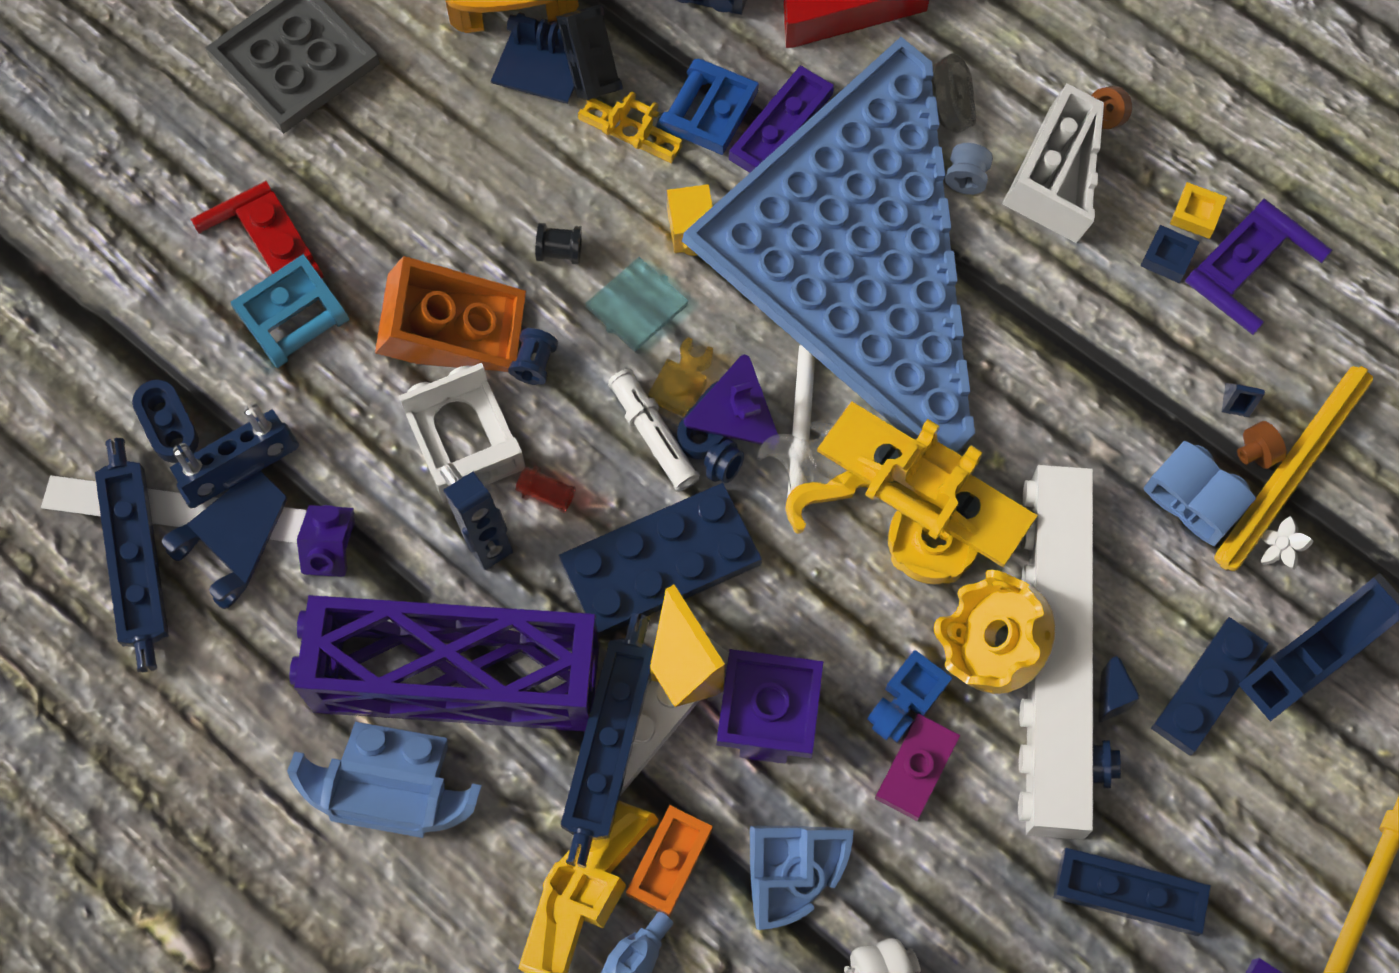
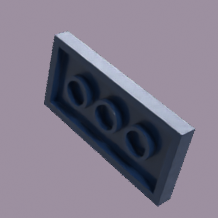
(681, 545)

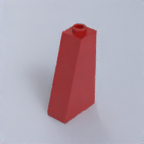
(821, 19)

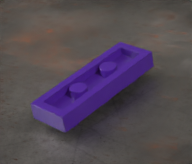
(786, 112)

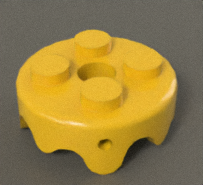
(972, 630)

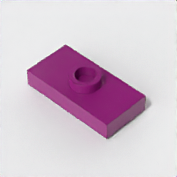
(917, 767)

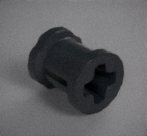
(558, 243)

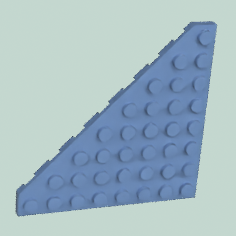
(853, 246)

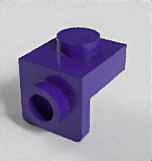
(324, 540)

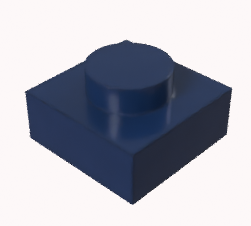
(1169, 254)

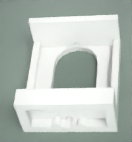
(469, 386)

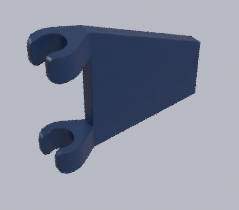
(235, 531)

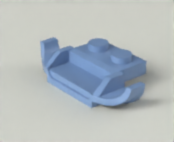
(385, 783)

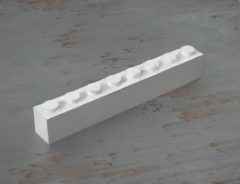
(1061, 694)

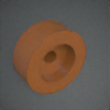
(1116, 106)
(1262, 445)

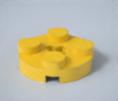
(922, 562)

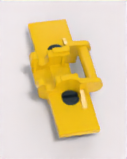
(969, 506)

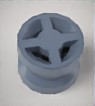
(969, 168)

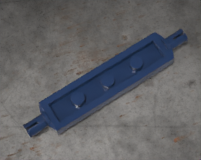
(131, 555)
(608, 741)

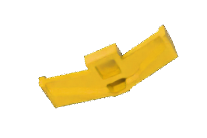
(581, 894)

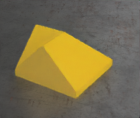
(684, 655)

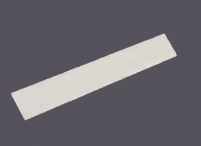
(165, 506)

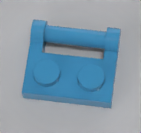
(282, 298)

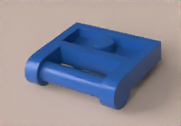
(719, 111)

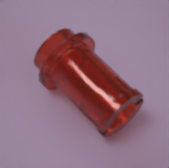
(545, 489)

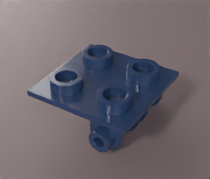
(534, 60)

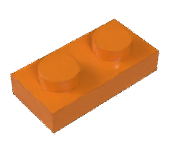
(669, 861)

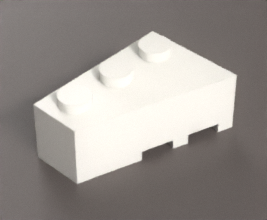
(1060, 167)

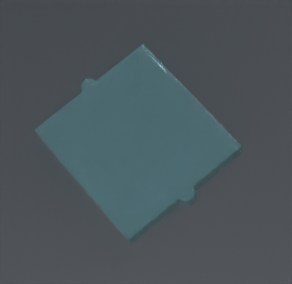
(637, 304)

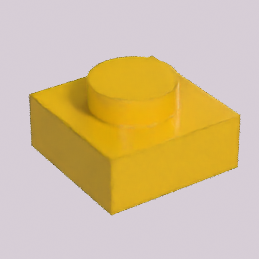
(1198, 210)

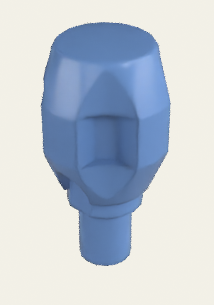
(639, 950)

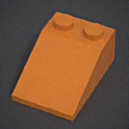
(449, 318)

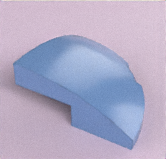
(793, 868)

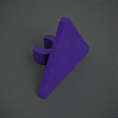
(735, 407)

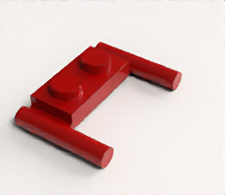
(265, 224)

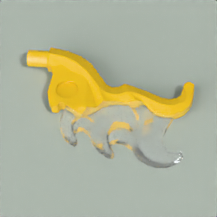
(811, 474)

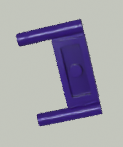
(1244, 254)

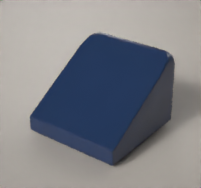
(1116, 690)

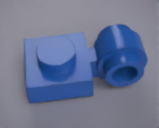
(915, 687)

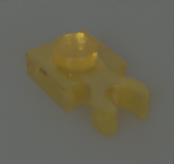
(681, 383)

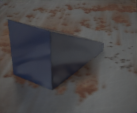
(1241, 399)

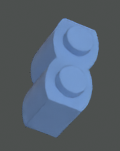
(1199, 492)

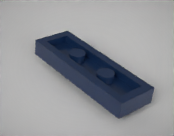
(1209, 686)
(1132, 892)

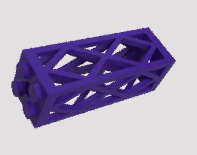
(361, 693)

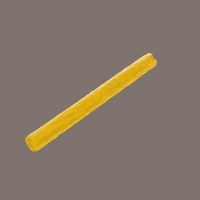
(1293, 469)

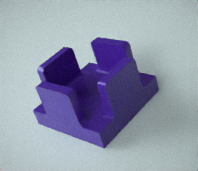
(769, 705)

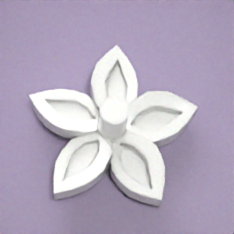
(1285, 544)

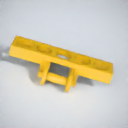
(619, 113)

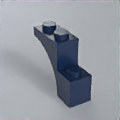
(1323, 648)

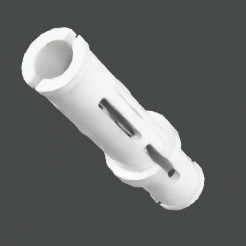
(644, 414)

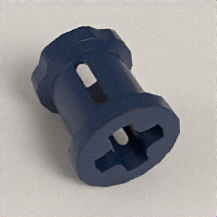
(536, 342)

